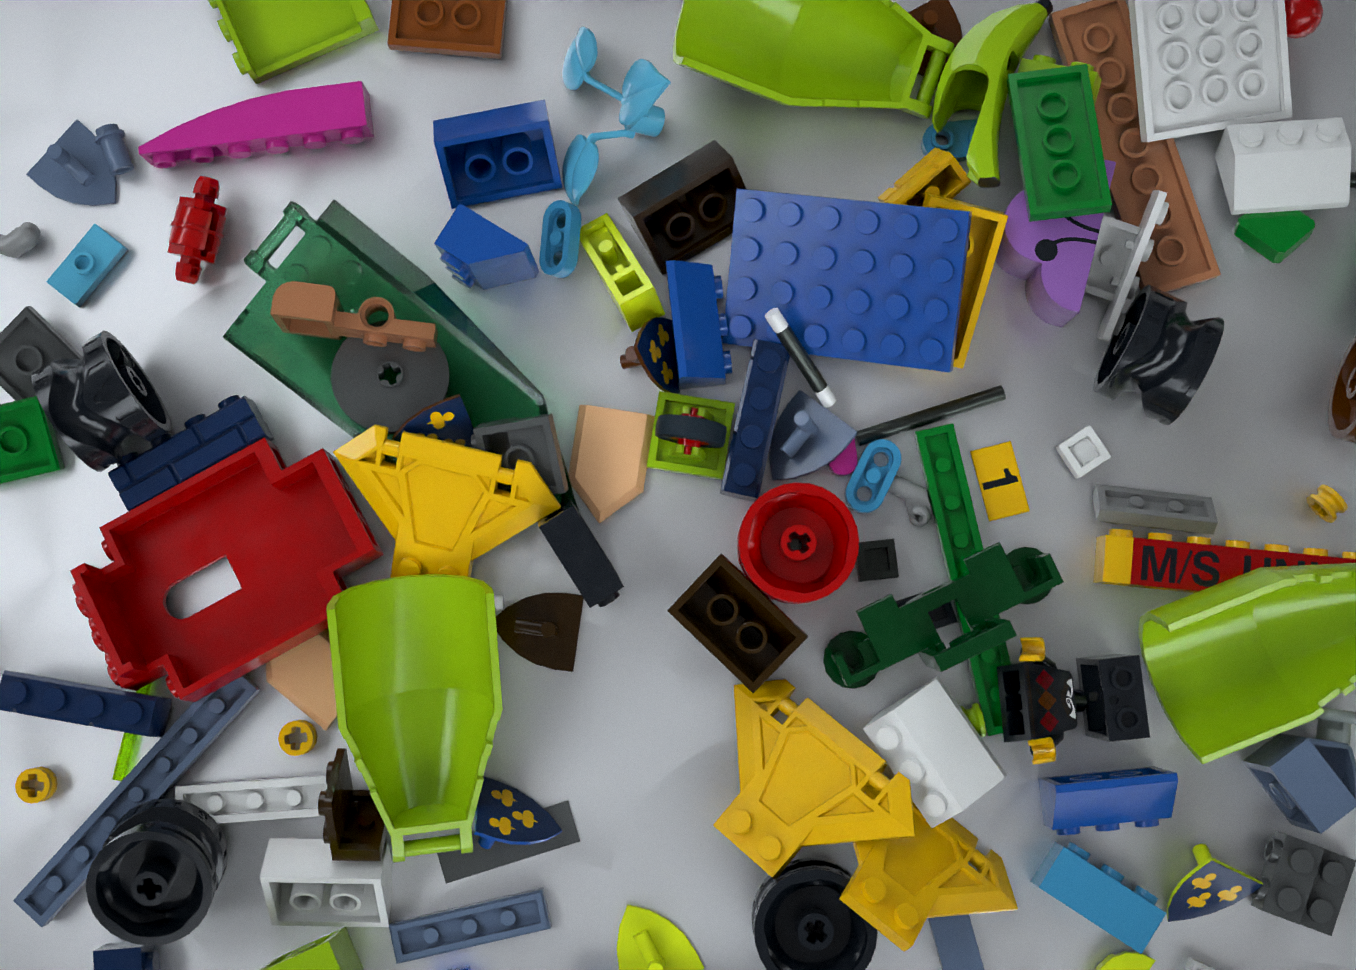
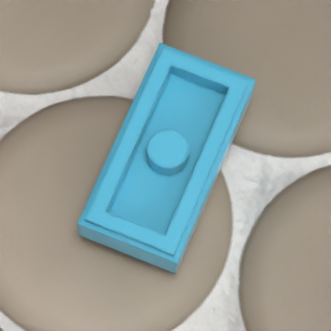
(87, 265)

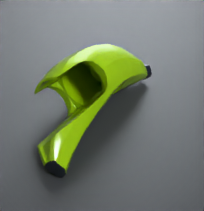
(978, 80)

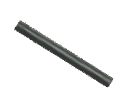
(930, 415)

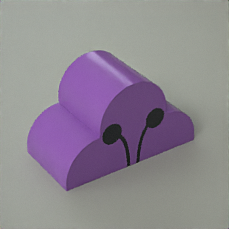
(1051, 257)

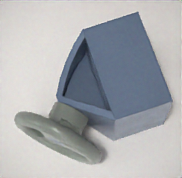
(1310, 777)

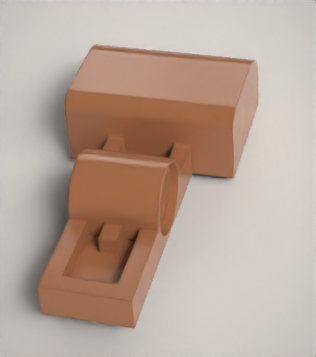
(318, 312)

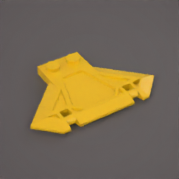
(443, 498)
(805, 782)
(924, 878)

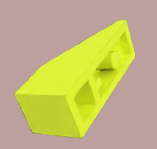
(620, 272)

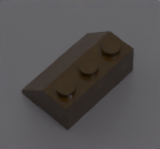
(685, 205)
(737, 623)

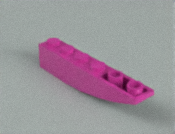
(268, 124)

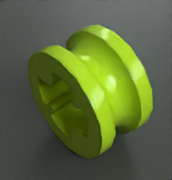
(976, 718)

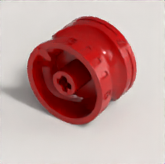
(823, 529)

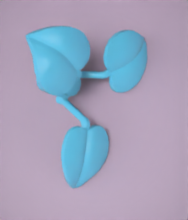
(637, 114)

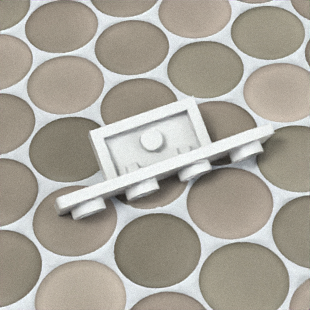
(1117, 259)

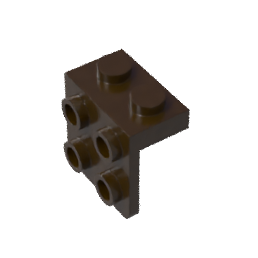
(351, 816)

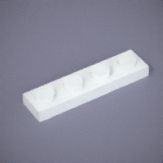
(256, 798)

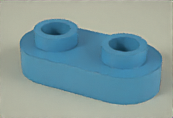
(958, 134)
(560, 239)
(873, 477)

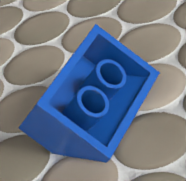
(497, 153)
(483, 252)
(697, 324)
(1107, 799)

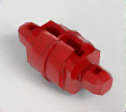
(197, 230)

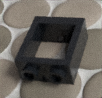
(581, 555)
(1120, 702)

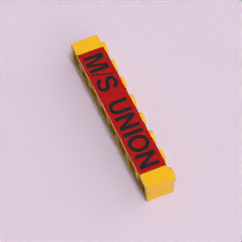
(1190, 564)

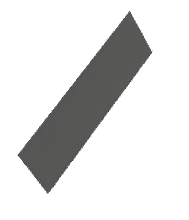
(459, 866)

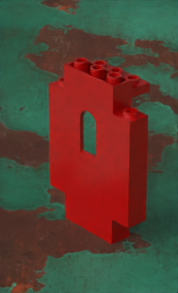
(286, 538)

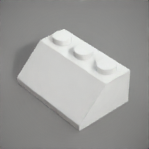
(1285, 165)
(936, 750)
(312, 890)

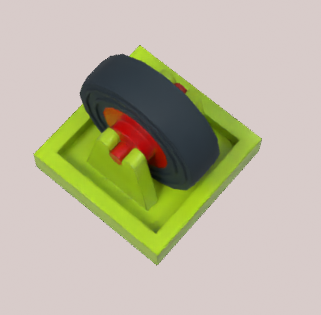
(690, 435)

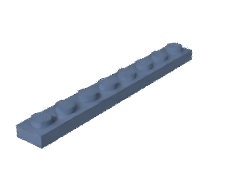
(145, 782)

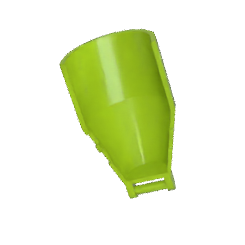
(813, 51)
(1252, 654)
(418, 700)

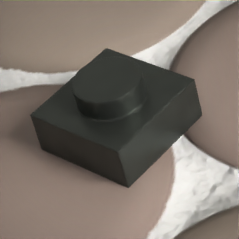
(877, 560)

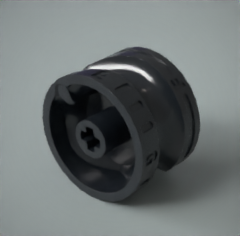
(1159, 355)
(100, 401)
(157, 872)
(805, 893)

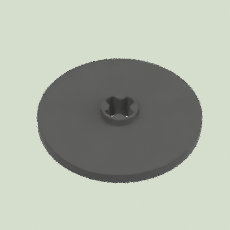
(368, 400)

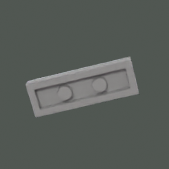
(1154, 509)

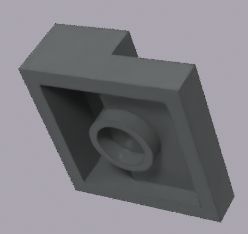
(525, 439)
(1303, 882)

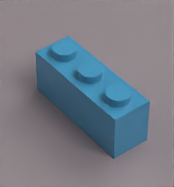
(1099, 895)

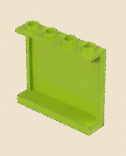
(288, 33)

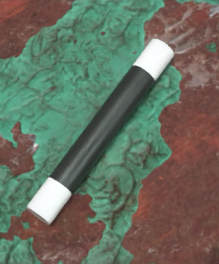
(800, 357)

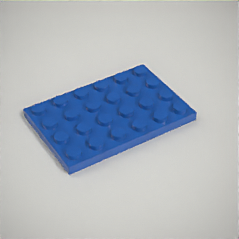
(848, 277)

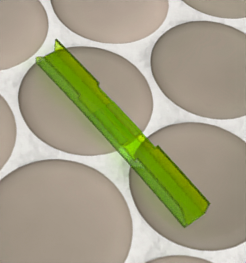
(127, 747)

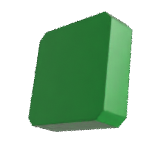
(1274, 233)

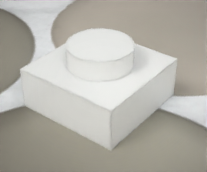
(1083, 452)

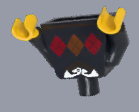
(1038, 701)

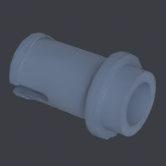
(114, 148)

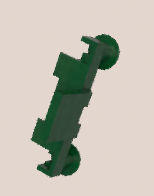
(896, 632)

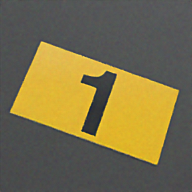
(1000, 481)

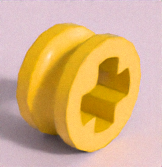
(1326, 503)
(290, 728)
(28, 793)

